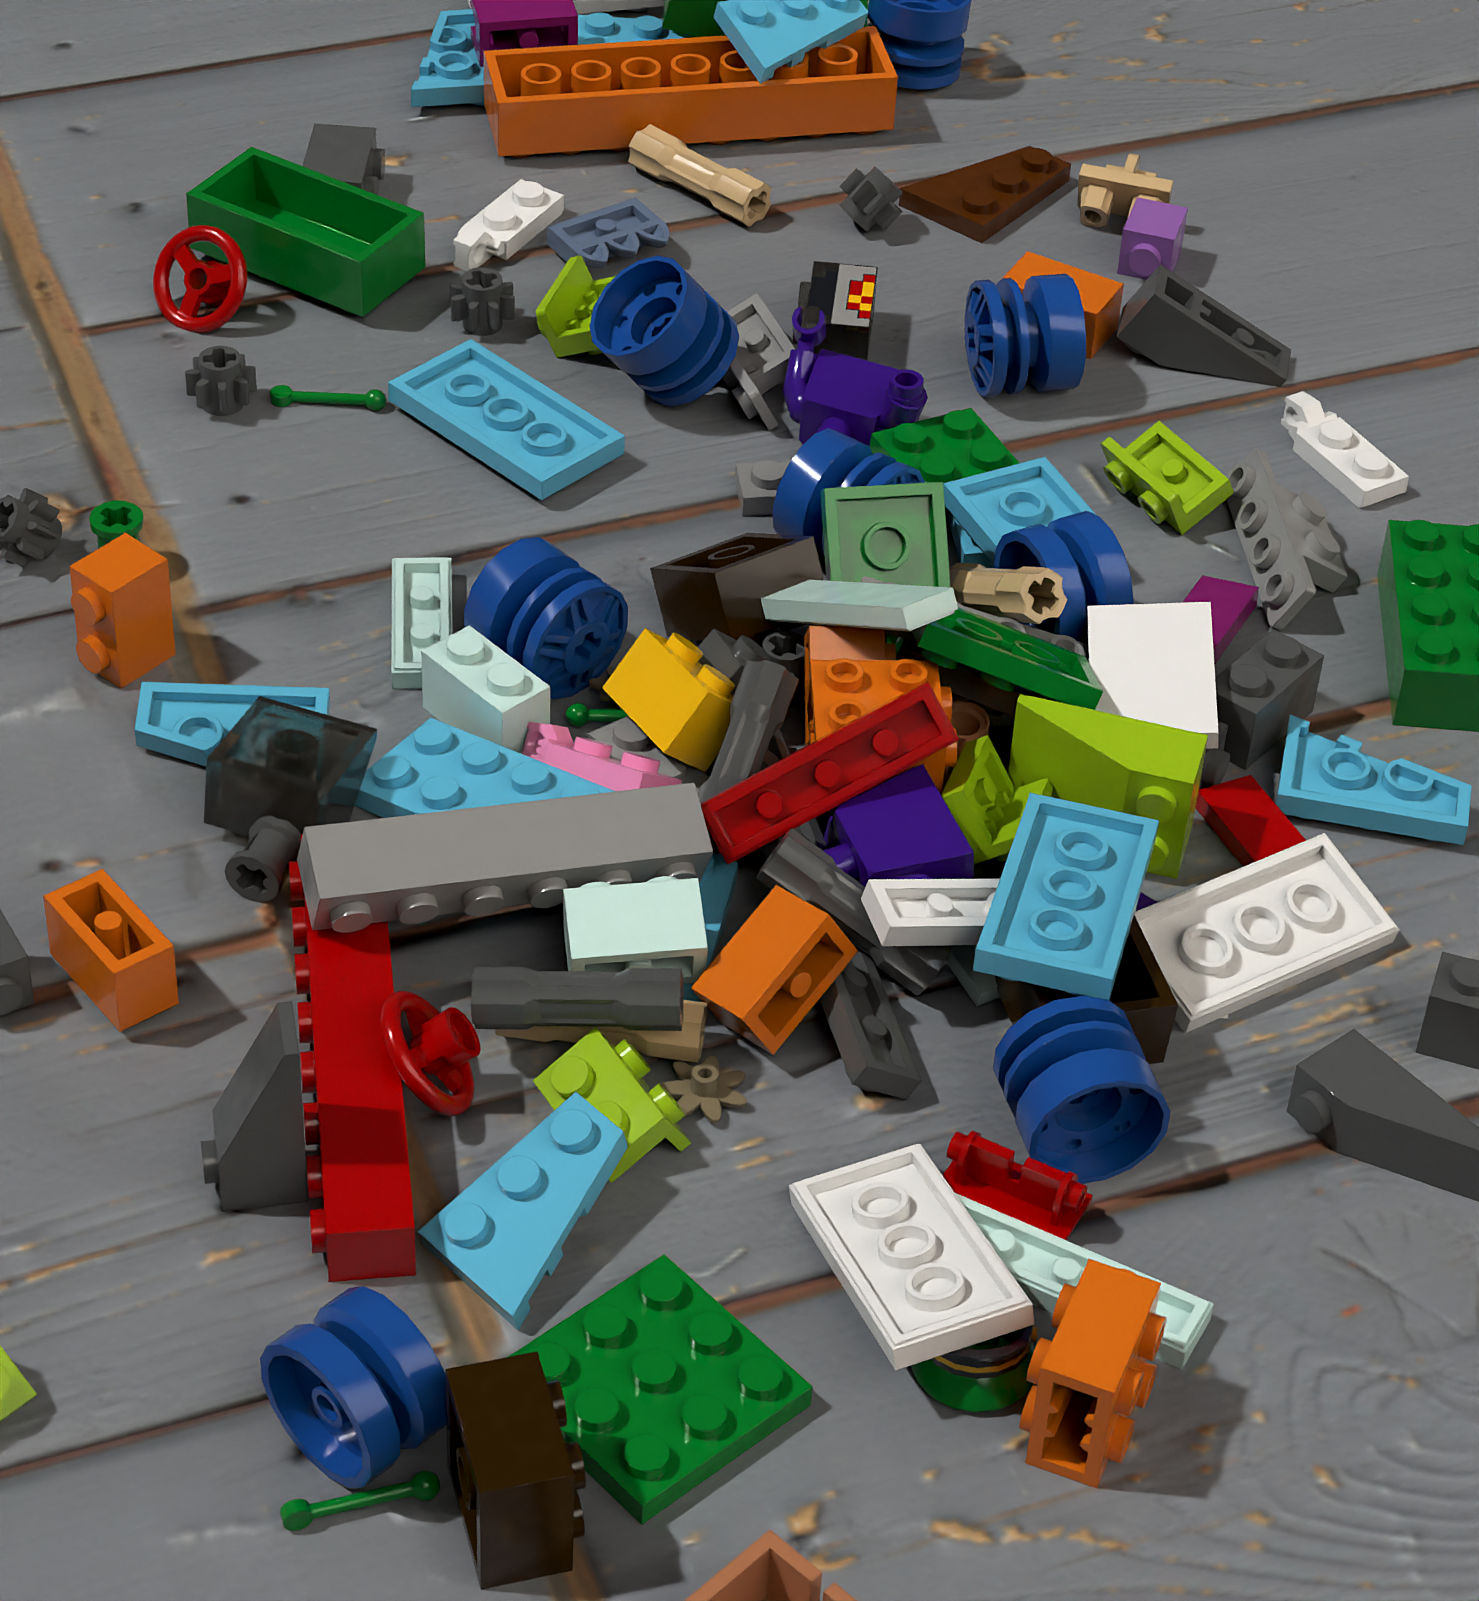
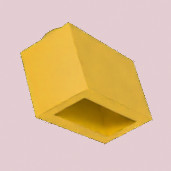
(674, 697)

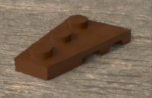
(988, 193)

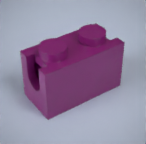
(522, 24)

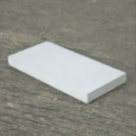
(1262, 930)
(910, 1256)

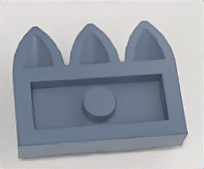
(608, 233)

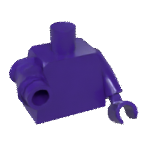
(846, 390)
(899, 833)

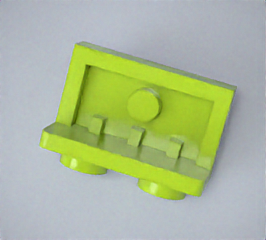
(568, 309)
(1166, 477)
(986, 800)
(614, 1084)

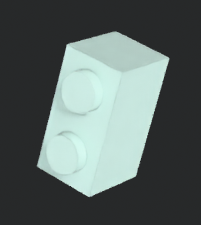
(482, 689)
(636, 926)

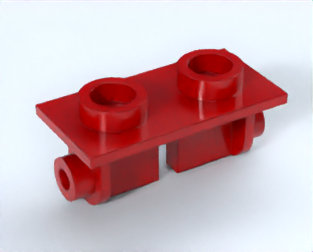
(1025, 1192)

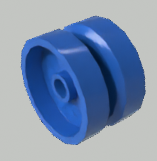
(1086, 558)
(355, 1386)

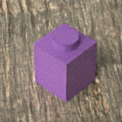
(1151, 238)

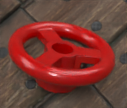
(224, 282)
(439, 1045)

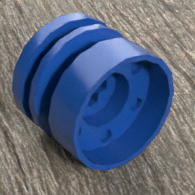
(922, 39)
(664, 331)
(1025, 334)
(830, 462)
(548, 614)
(1081, 1088)

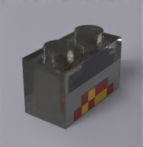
(848, 301)

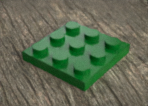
(664, 1387)

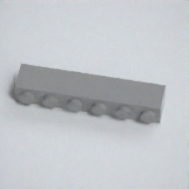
(498, 855)

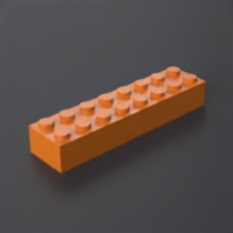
(687, 87)

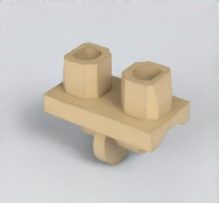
(1115, 190)

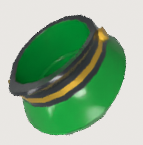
(981, 1375)

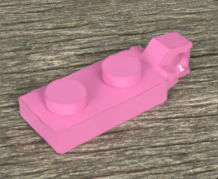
(592, 759)

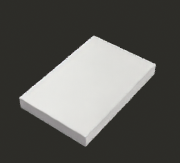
(1156, 664)

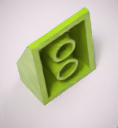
(1113, 766)

